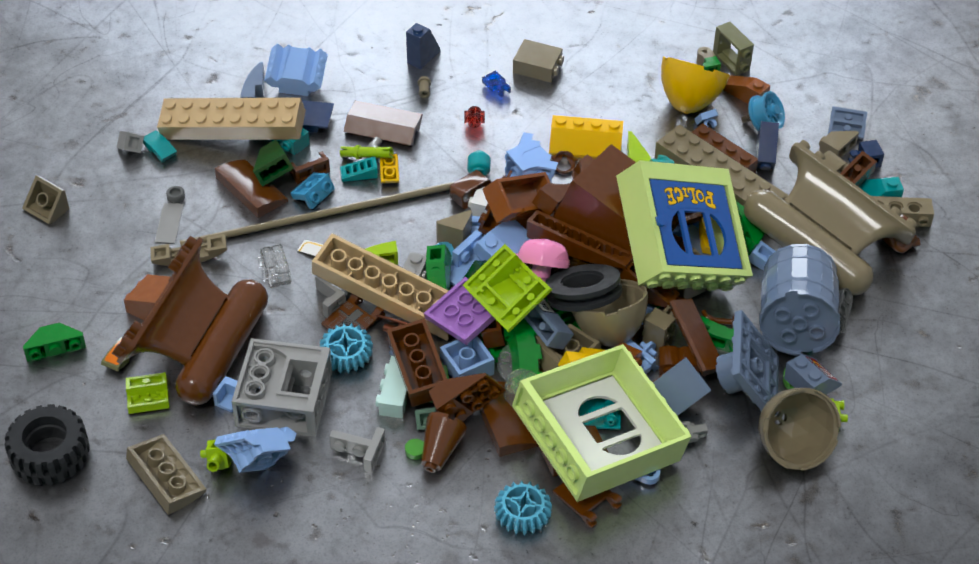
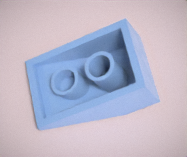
(507, 233)

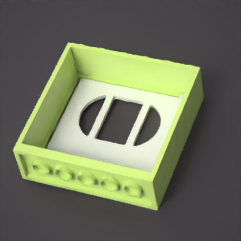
(550, 409)

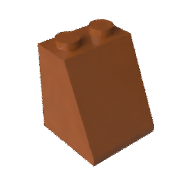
(145, 295)

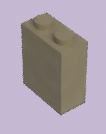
(538, 60)

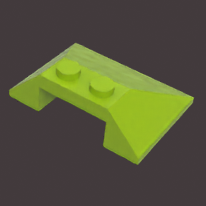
(507, 288)

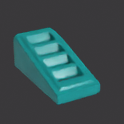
(365, 170)

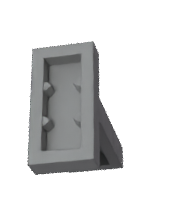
(360, 446)

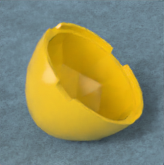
(689, 85)

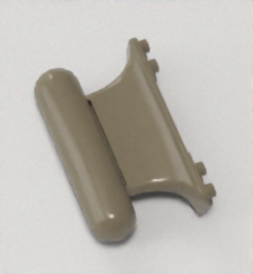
(830, 215)

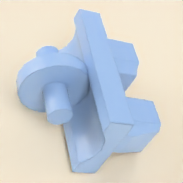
(648, 361)

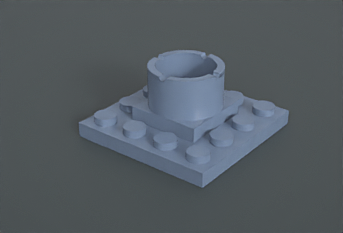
(751, 365)

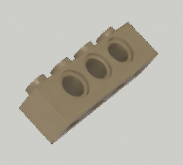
(916, 208)

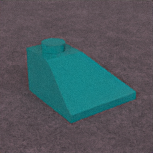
(883, 187)

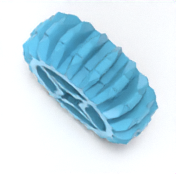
(358, 347)
(512, 501)

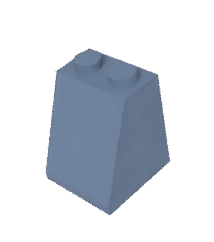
(681, 386)

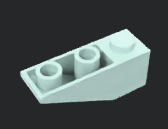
(393, 394)

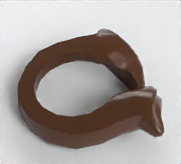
(570, 157)

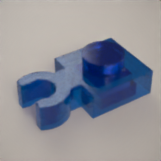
(495, 81)

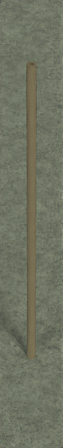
(328, 212)

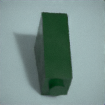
(271, 163)

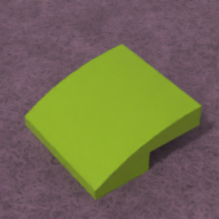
(147, 393)

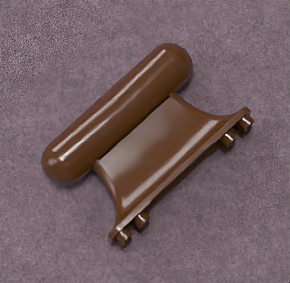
(196, 325)

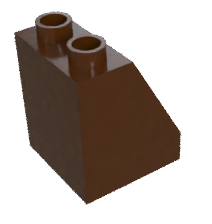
(595, 199)

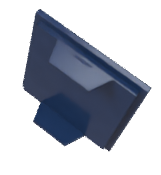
(316, 115)

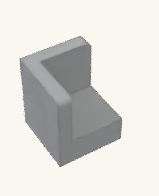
(130, 141)

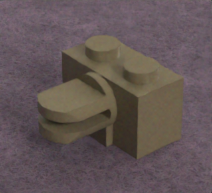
(659, 327)

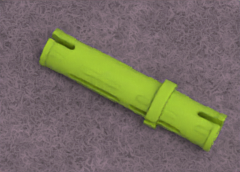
(366, 152)

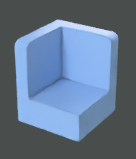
(224, 393)

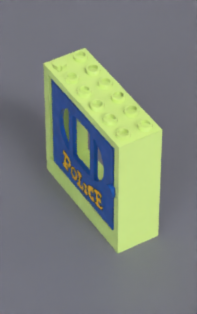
(649, 201)

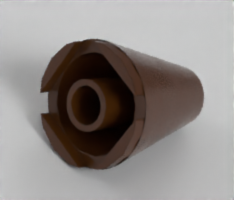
(440, 440)

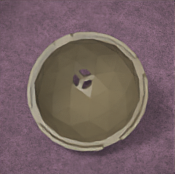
(618, 320)
(807, 431)

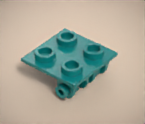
(608, 421)

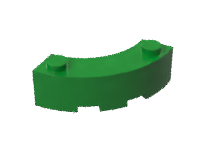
(523, 347)

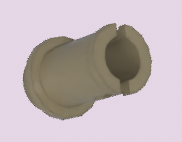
(424, 84)

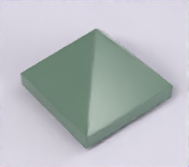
(421, 417)

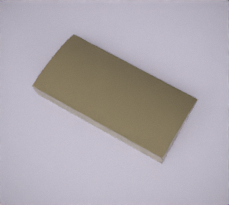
(165, 473)

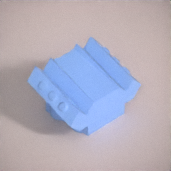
(295, 69)
(529, 158)
(256, 448)

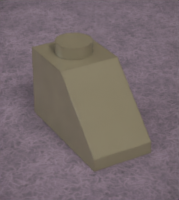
(839, 142)

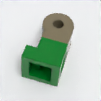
(708, 59)

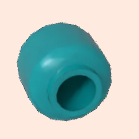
(479, 161)

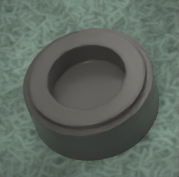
(175, 194)

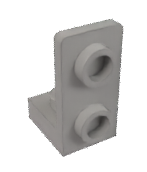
(335, 296)

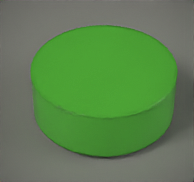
(414, 449)

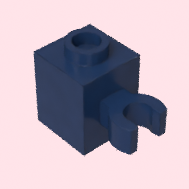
(871, 148)

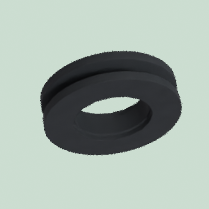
(600, 284)

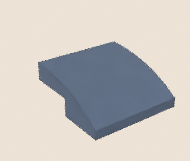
(848, 120)

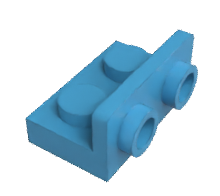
(313, 189)

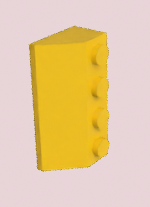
(584, 135)

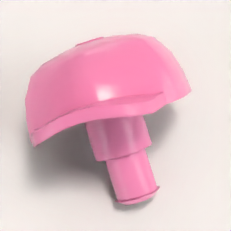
(543, 255)

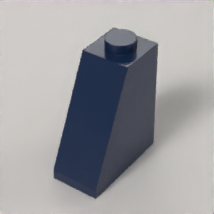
(420, 46)
(767, 145)

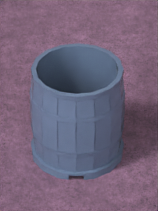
(800, 300)

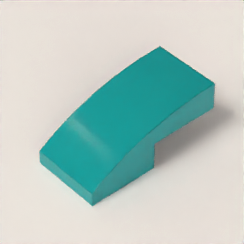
(159, 145)

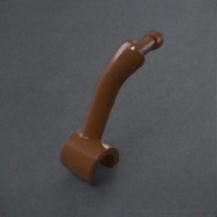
(718, 320)

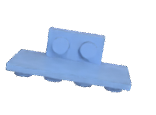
(464, 257)

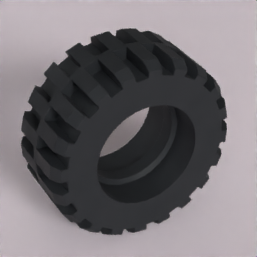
(53, 464)

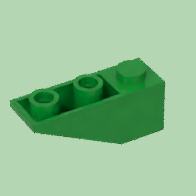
(438, 265)

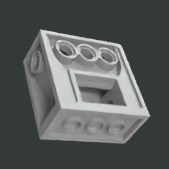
(265, 386)

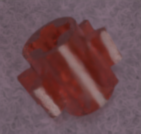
(474, 116)

